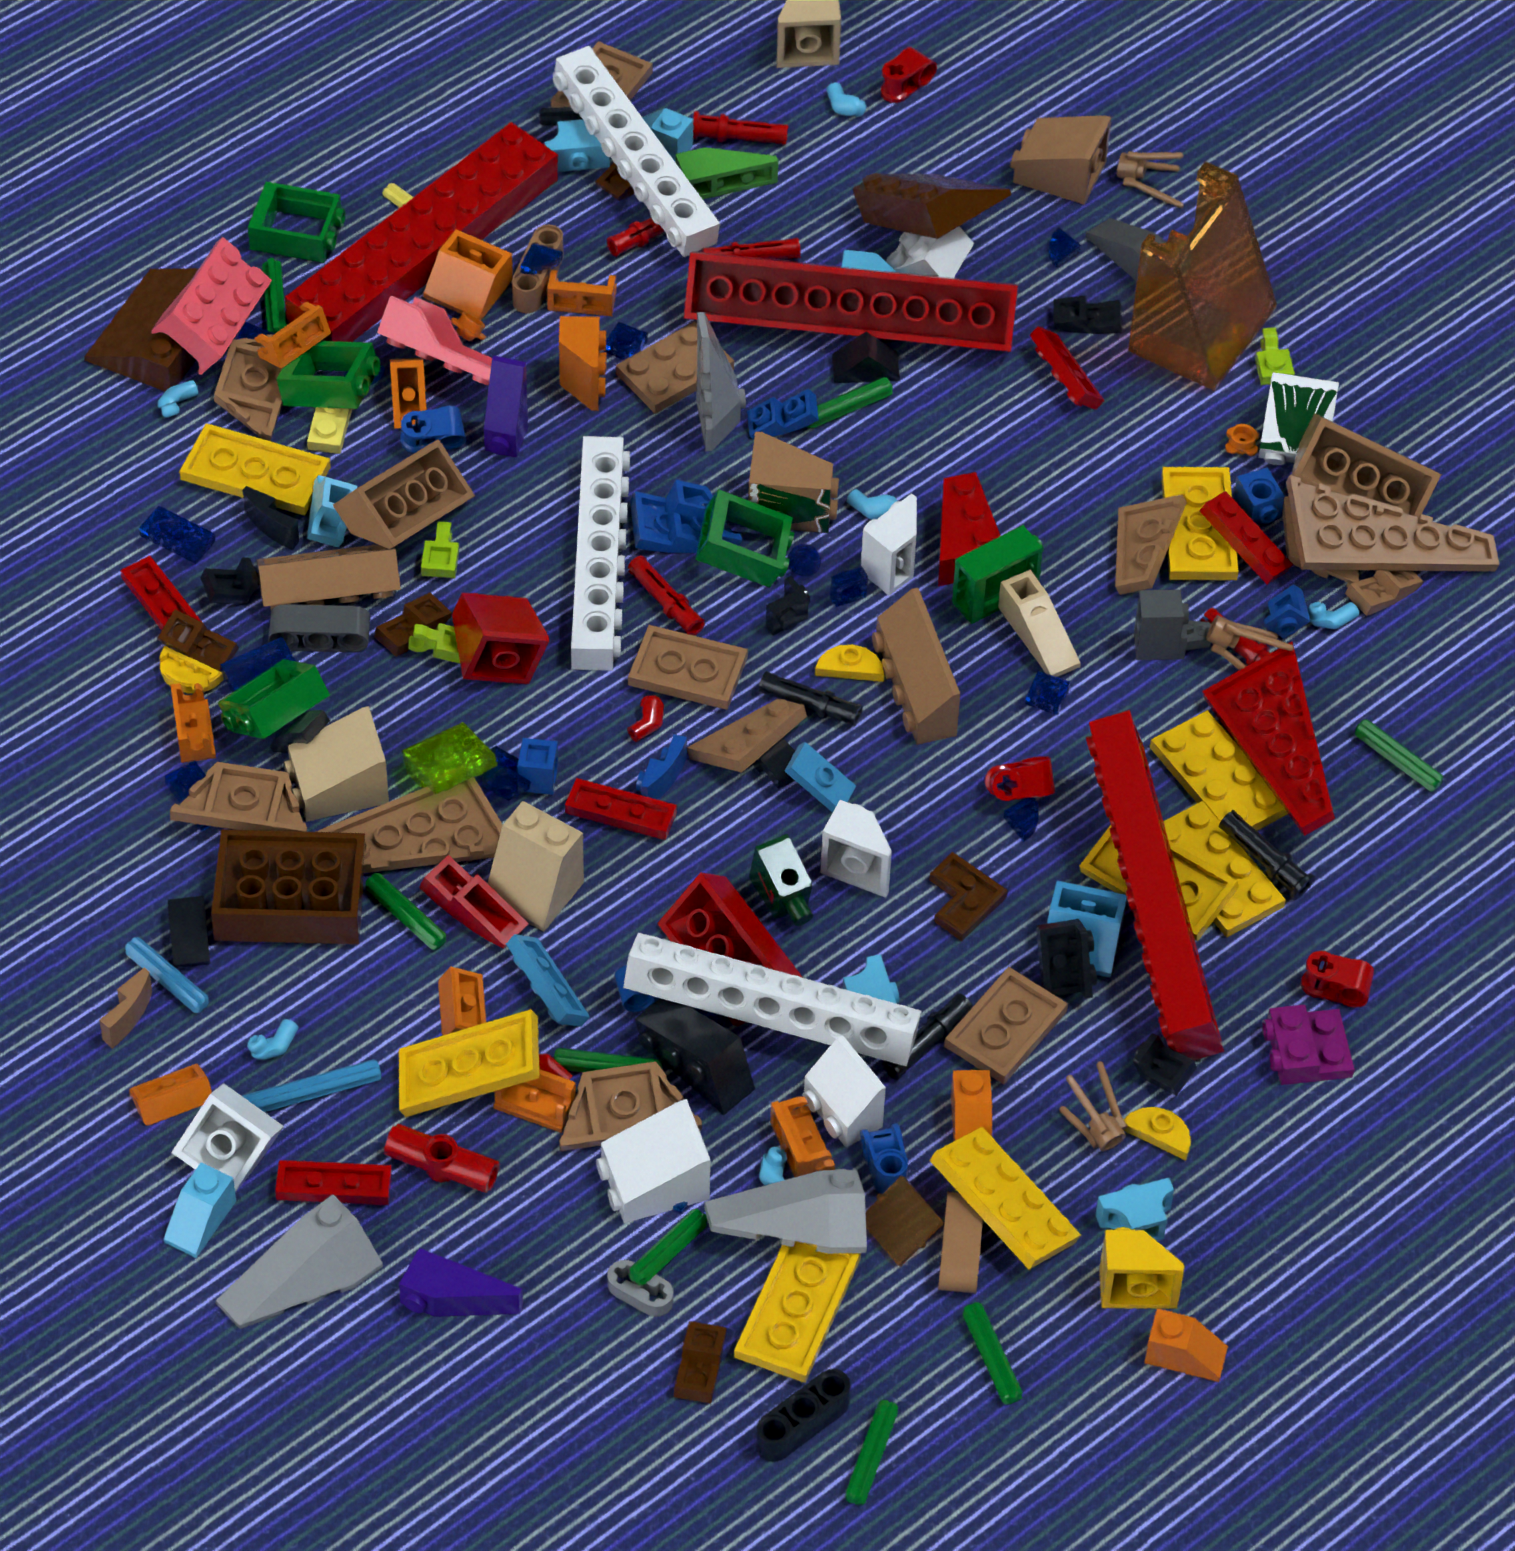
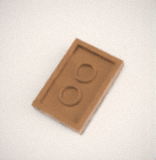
(625, 69)
(664, 370)
(688, 667)
(1006, 1025)

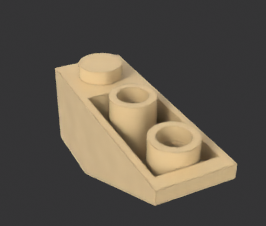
(1037, 623)

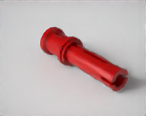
(725, 128)

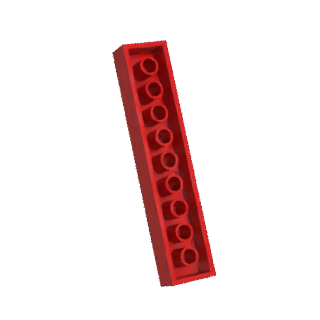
(402, 249)
(851, 301)
(1153, 887)

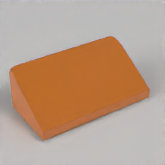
(461, 1000)
(171, 1094)

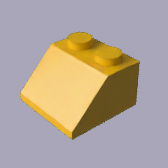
(1138, 1272)

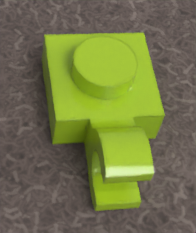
(1272, 358)
(441, 555)
(440, 640)

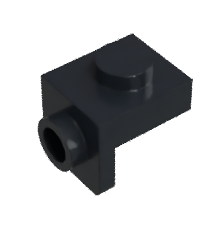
(231, 585)
(788, 610)
(1163, 1065)

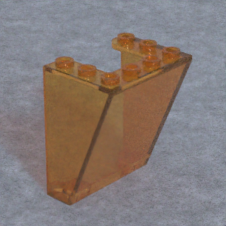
(1204, 291)

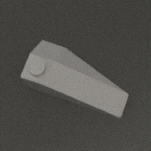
(716, 387)
(812, 1209)
(310, 1260)

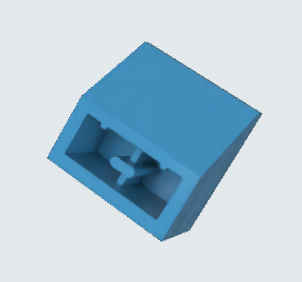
(1098, 911)

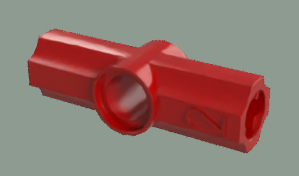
(460, 1166)

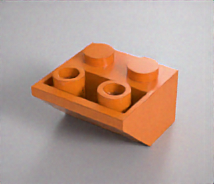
(469, 275)
(581, 359)

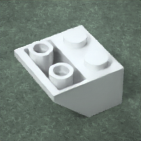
(930, 255)
(891, 546)

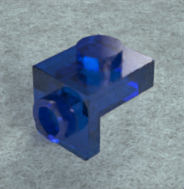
(505, 778)

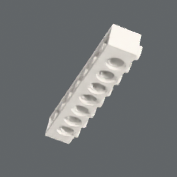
(636, 151)
(598, 554)
(771, 998)

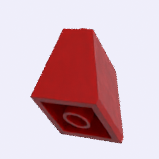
(498, 638)

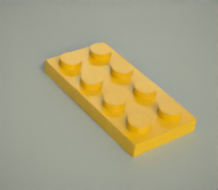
(234, 460)
(1196, 546)
(1216, 771)
(1202, 885)
(1256, 896)
(468, 1063)
(1005, 1197)
(796, 1309)

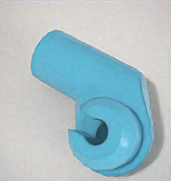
(844, 104)
(175, 394)
(870, 507)
(1332, 619)
(275, 1046)
(772, 1166)

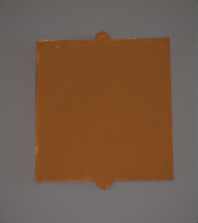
(901, 1220)

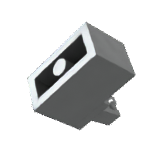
(1164, 627)

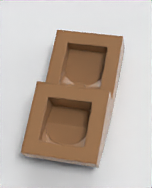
(1383, 589)
(133, 1000)

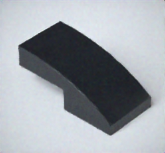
(1078, 316)
(263, 514)
(301, 730)
(775, 762)
(188, 931)

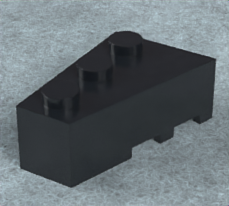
(697, 1051)

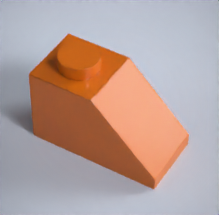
(407, 387)
(971, 1102)
(1185, 1346)

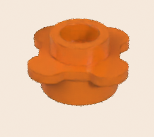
(469, 326)
(1242, 440)

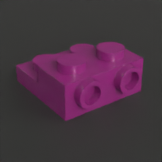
(1307, 1045)

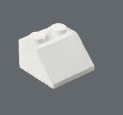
(856, 849)
(845, 1093)
(228, 1135)

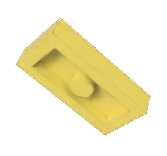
(328, 429)

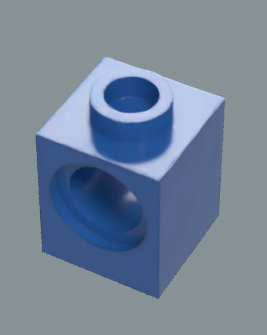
(1259, 496)
(539, 764)

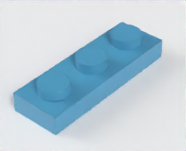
(547, 980)

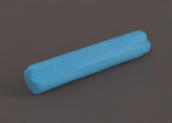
(167, 975)

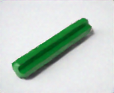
(274, 296)
(852, 401)
(1399, 755)
(405, 911)
(590, 1061)
(668, 1247)
(992, 1353)
(871, 1452)

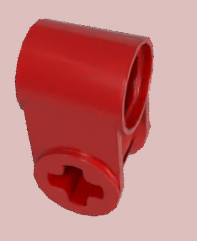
(906, 75)
(1027, 777)
(1341, 979)

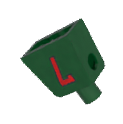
(782, 880)

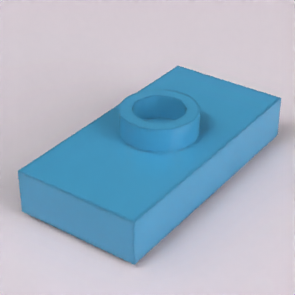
(819, 777)

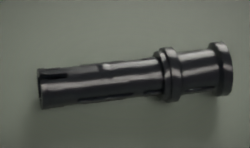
(1278, 864)

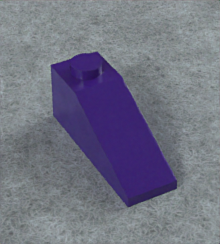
(506, 407)
(451, 1289)

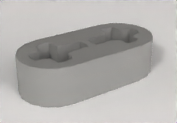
(638, 1295)

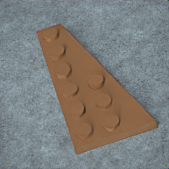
(1372, 535)
(426, 828)

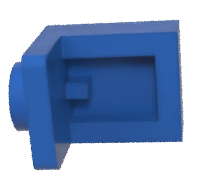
(1287, 612)

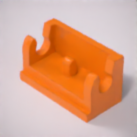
(580, 296)
(295, 337)
(193, 724)
(539, 1101)
(800, 1137)

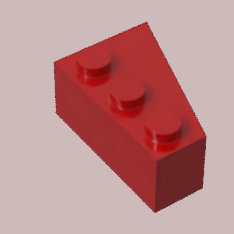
(964, 522)

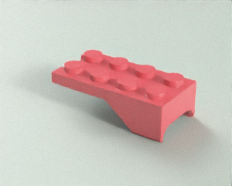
(214, 304)
(432, 335)

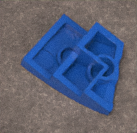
(674, 521)

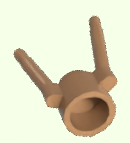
(1134, 166)
(1227, 633)
(1105, 1130)

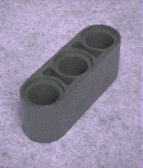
(321, 627)

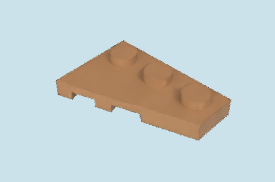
(1143, 541)

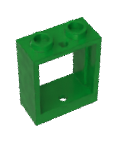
(301, 202)
(304, 389)
(734, 558)
(975, 583)
(273, 699)

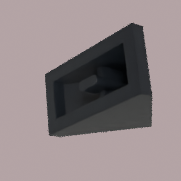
(865, 361)

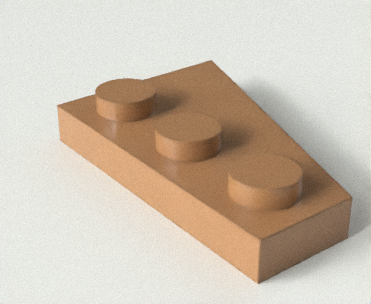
(749, 737)

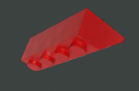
(719, 921)

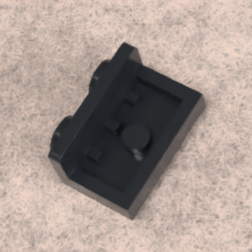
(1066, 958)

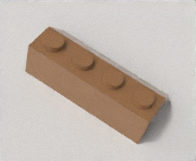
(1362, 467)
(405, 497)
(328, 575)
(917, 669)

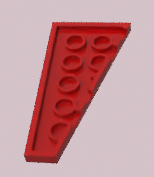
(1272, 725)

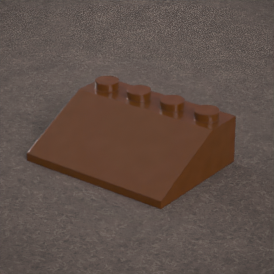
(923, 202)
(128, 339)
(288, 887)

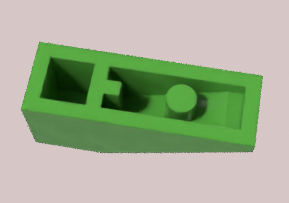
(726, 171)

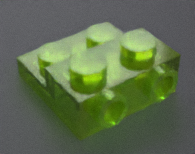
(448, 759)

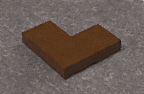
(972, 892)

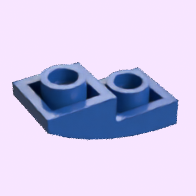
(781, 418)
(663, 772)

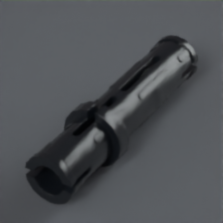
(823, 703)
(938, 1026)

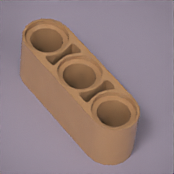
(531, 290)
(960, 1246)

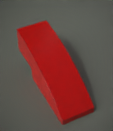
(472, 902)

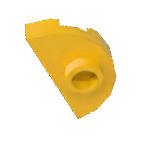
(850, 663)
(187, 671)
(1160, 1129)

